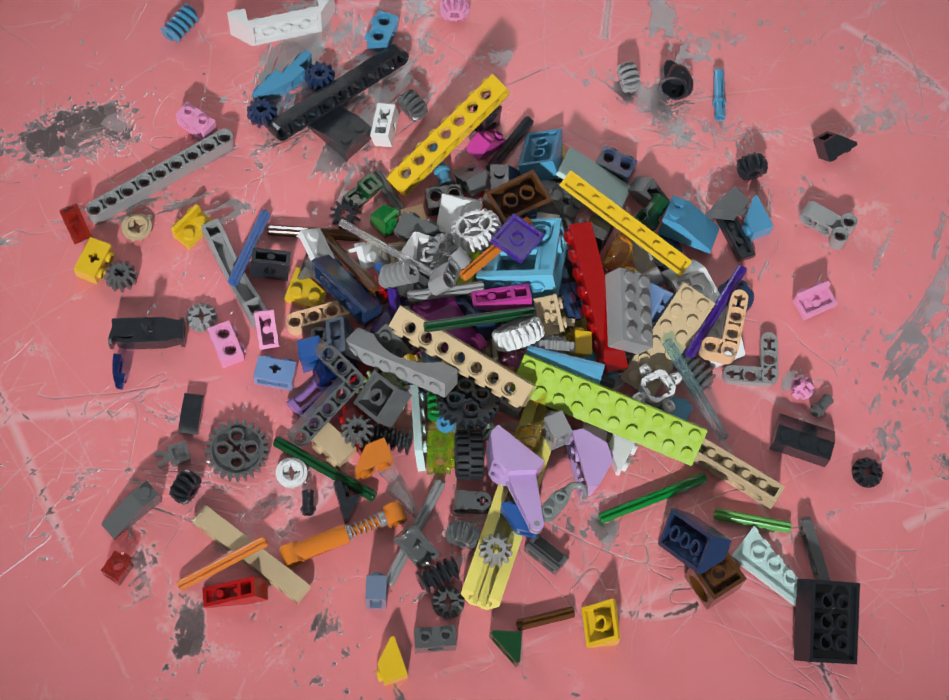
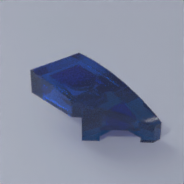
(119, 377)

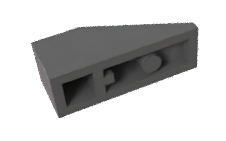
(131, 509)

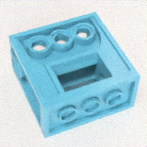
(540, 269)

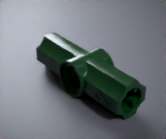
(651, 214)

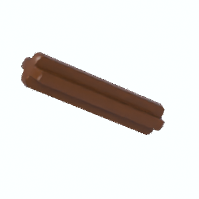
(545, 618)

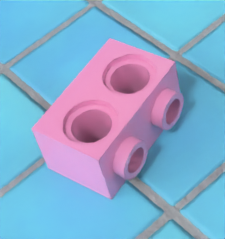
(195, 121)
(223, 345)

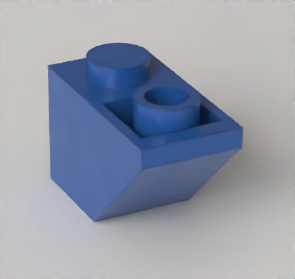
(515, 519)

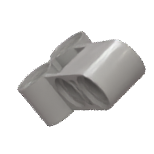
(829, 223)
(447, 269)

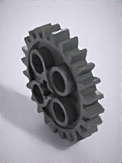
(250, 438)

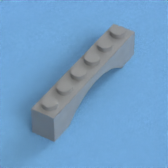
(226, 260)
(431, 376)

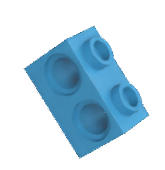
(384, 32)

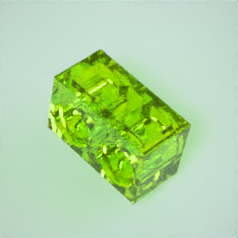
(439, 452)

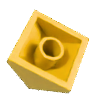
(601, 624)

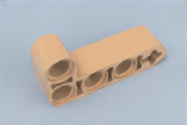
(730, 326)

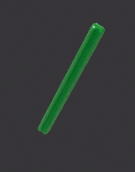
(653, 497)

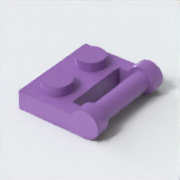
(293, 404)

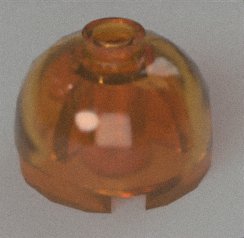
(619, 254)

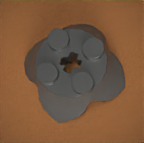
(562, 203)

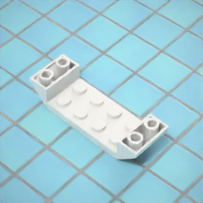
(280, 25)
(700, 280)

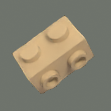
(548, 311)

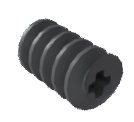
(701, 374)

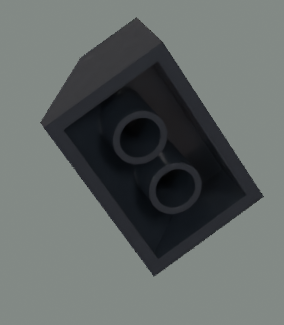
(803, 440)

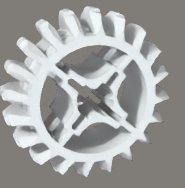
(475, 230)
(518, 334)

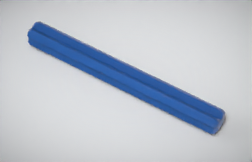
(246, 252)

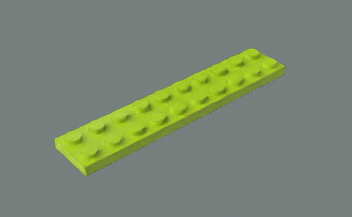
(612, 410)

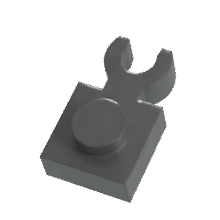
(176, 454)

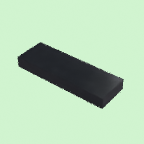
(736, 239)

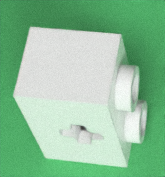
(384, 125)

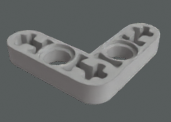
(759, 372)

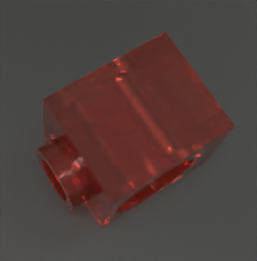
(117, 576)

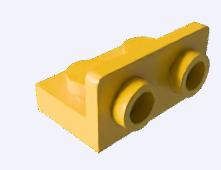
(188, 229)

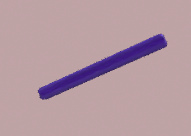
(712, 317)

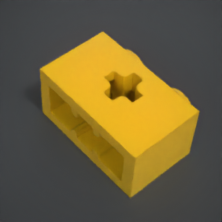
(92, 252)

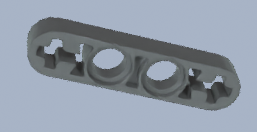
(813, 549)

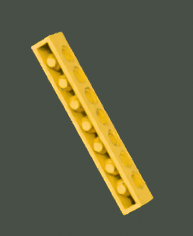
(458, 134)

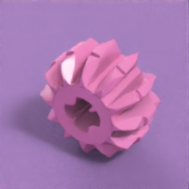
(454, 9)

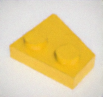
(304, 292)

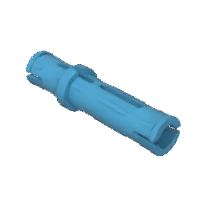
(719, 101)

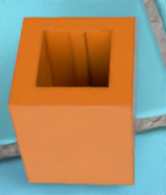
(374, 457)

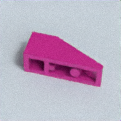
(502, 298)

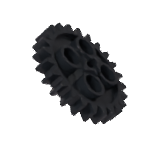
(468, 398)

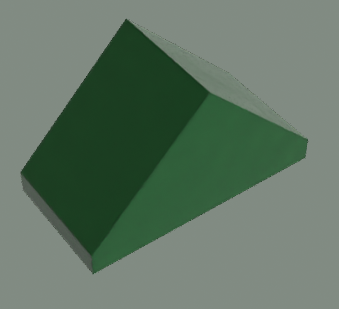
(509, 643)

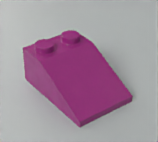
(441, 309)

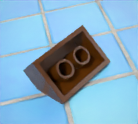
(517, 196)

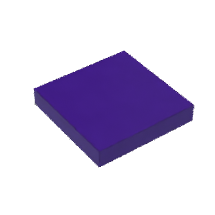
(517, 238)

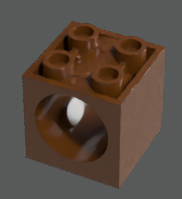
(716, 582)

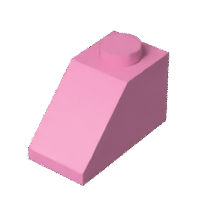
(266, 329)

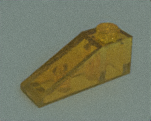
(530, 434)

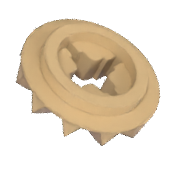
(141, 220)

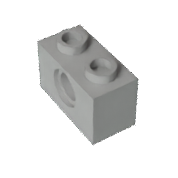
(556, 430)

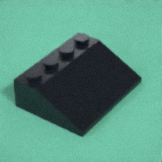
(826, 621)

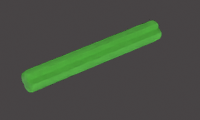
(752, 520)

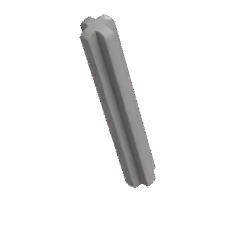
(458, 289)

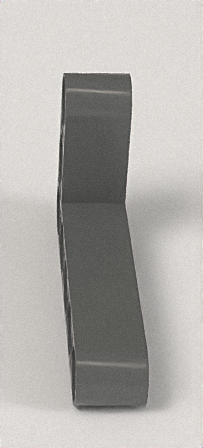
(329, 396)

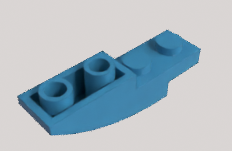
(280, 83)

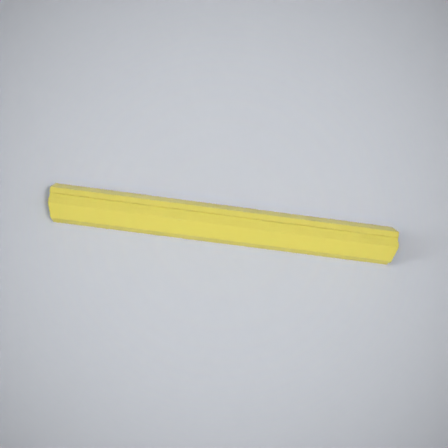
(484, 584)

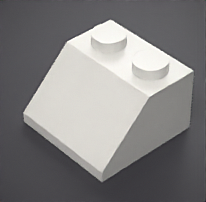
(452, 207)

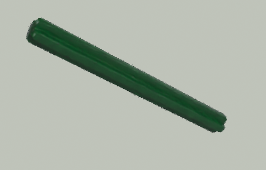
(479, 319)
(324, 468)

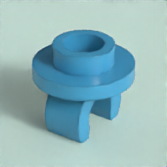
(444, 426)

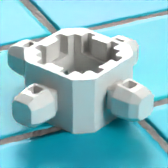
(669, 382)

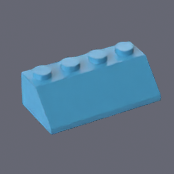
(581, 367)

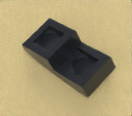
(191, 413)

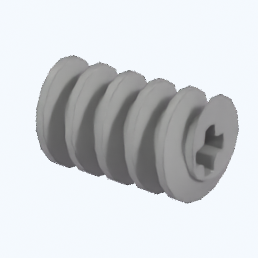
(398, 274)

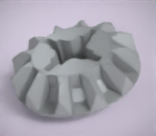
(209, 320)

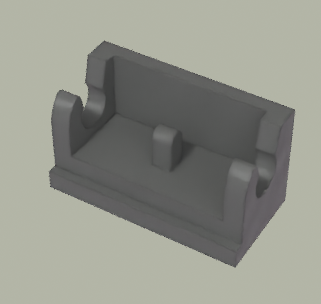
(416, 546)
(546, 554)

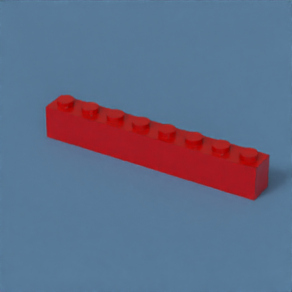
(592, 290)

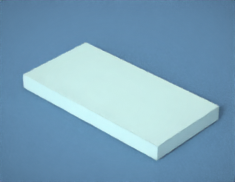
(595, 175)

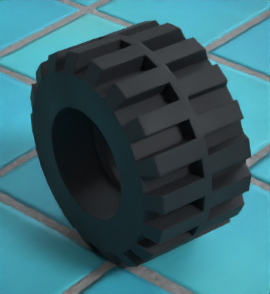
(469, 454)

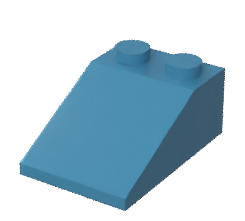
(542, 154)
(688, 225)

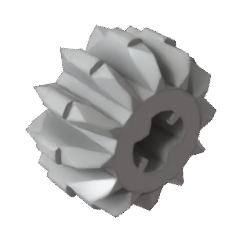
(628, 77)
(503, 550)

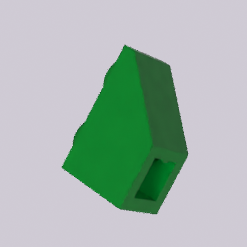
(385, 220)

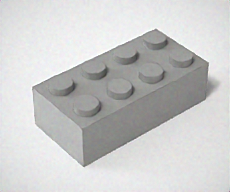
(628, 311)

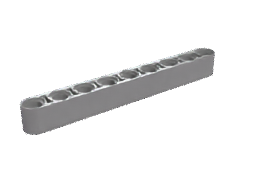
(157, 183)

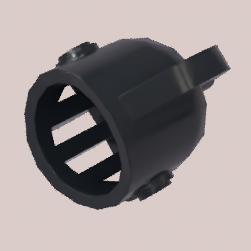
(675, 81)

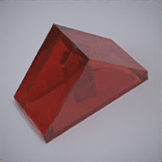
(75, 223)

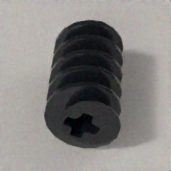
(394, 438)
(438, 575)

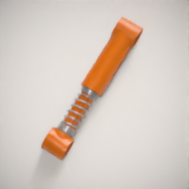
(297, 552)

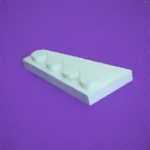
(419, 429)
(762, 562)

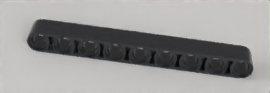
(337, 92)

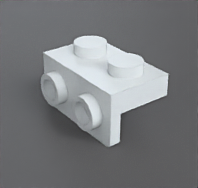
(315, 243)
(369, 255)

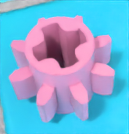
(802, 387)

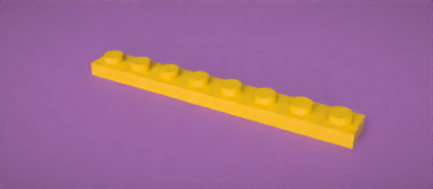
(625, 223)

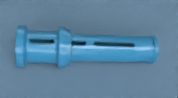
(442, 171)

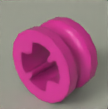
(478, 342)

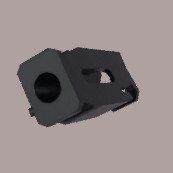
(147, 333)

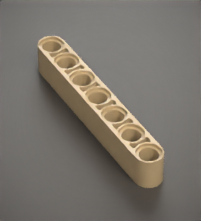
(260, 562)

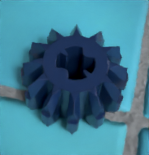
(319, 75)
(261, 112)

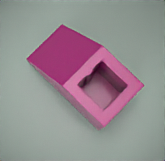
(485, 144)

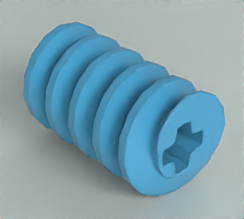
(180, 23)

